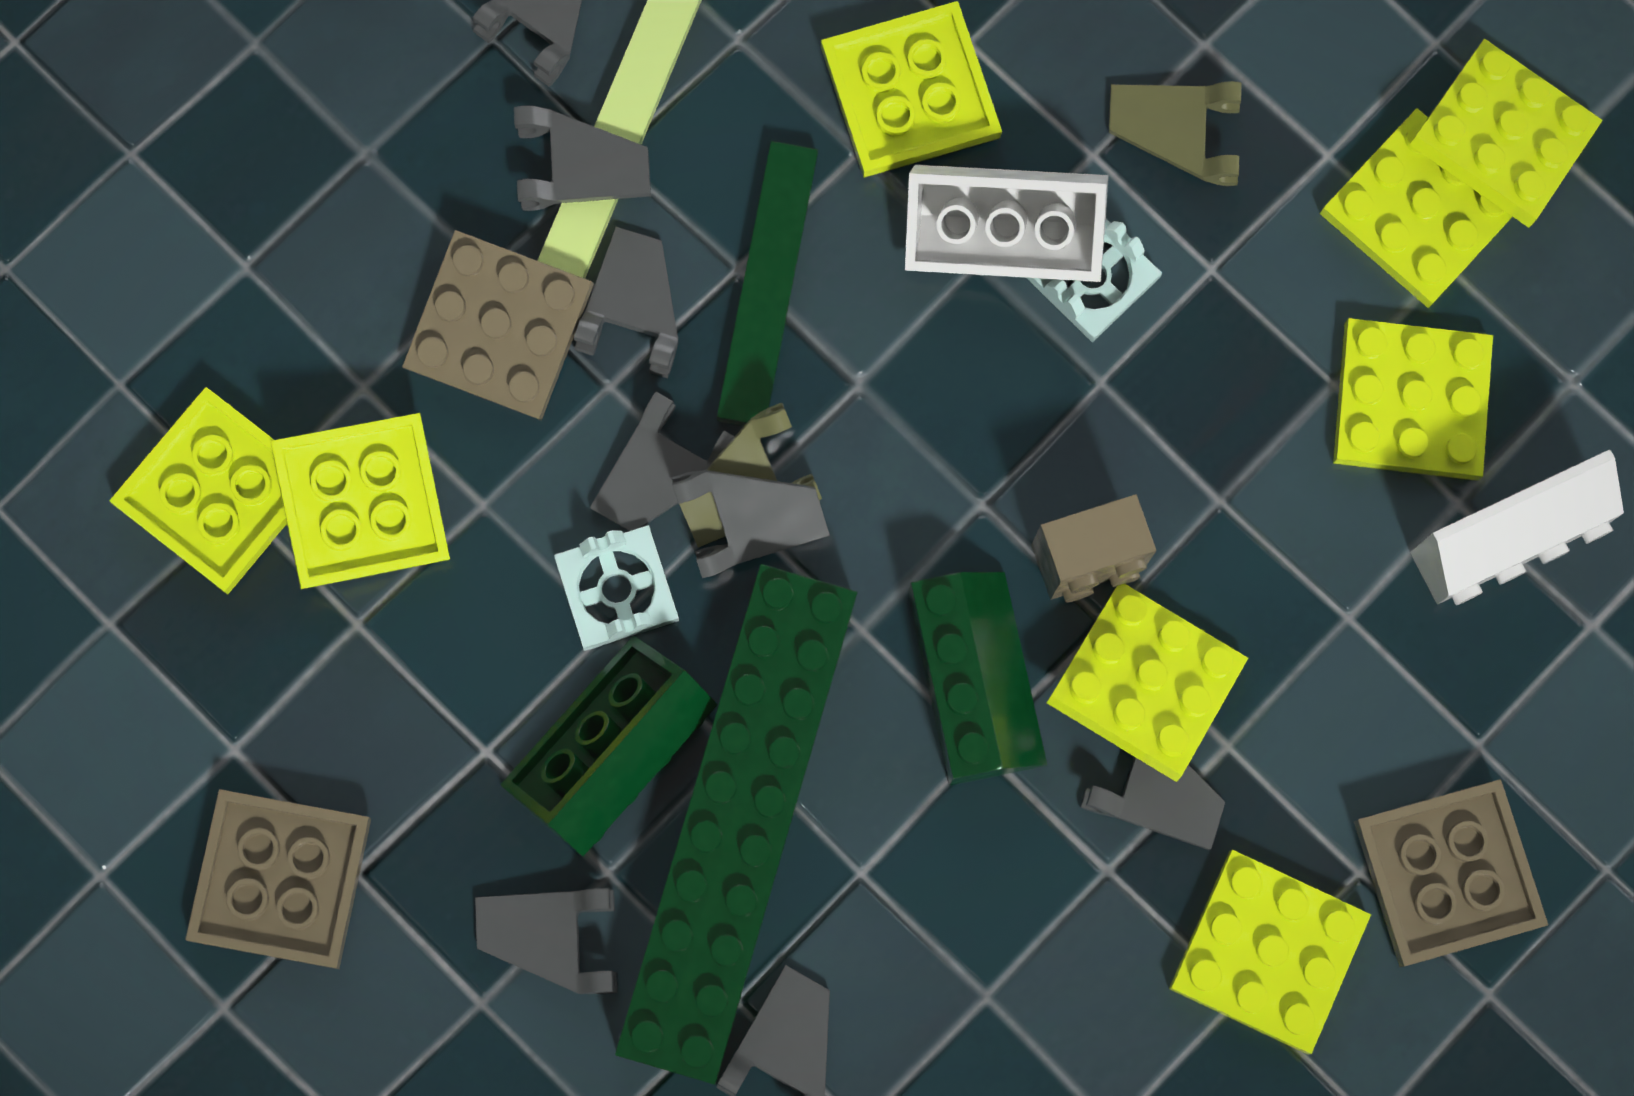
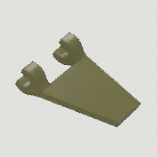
(1173, 124)
(740, 457)

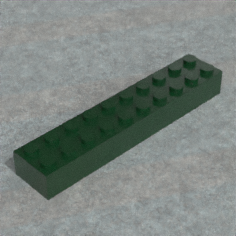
(736, 825)

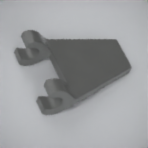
(549, 19)
(585, 162)
(633, 295)
(641, 479)
(755, 516)
(1151, 800)
(543, 935)
(786, 1038)

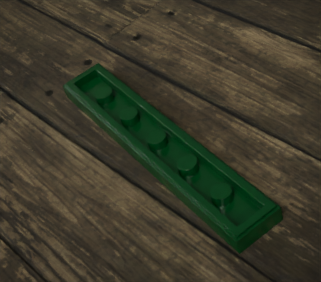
(767, 283)

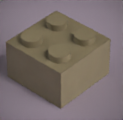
(1093, 549)

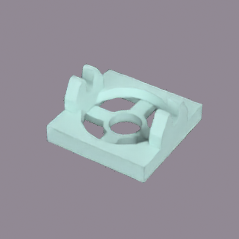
(1095, 321)
(634, 542)

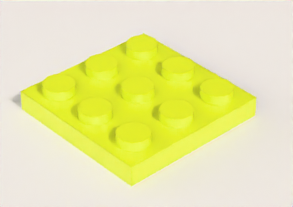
(910, 89)
(1506, 133)
(1414, 215)
(1413, 399)
(209, 491)
(360, 500)
(1148, 681)
(1270, 952)

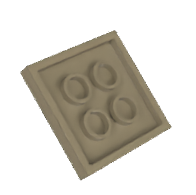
(498, 325)
(1450, 873)
(278, 879)

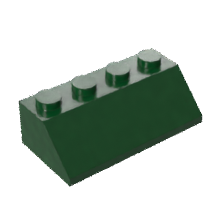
(976, 675)
(609, 744)

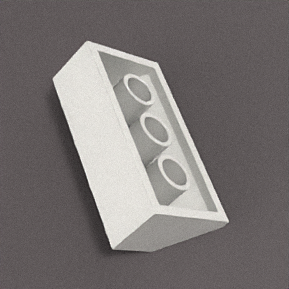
(1006, 222)
(1521, 529)

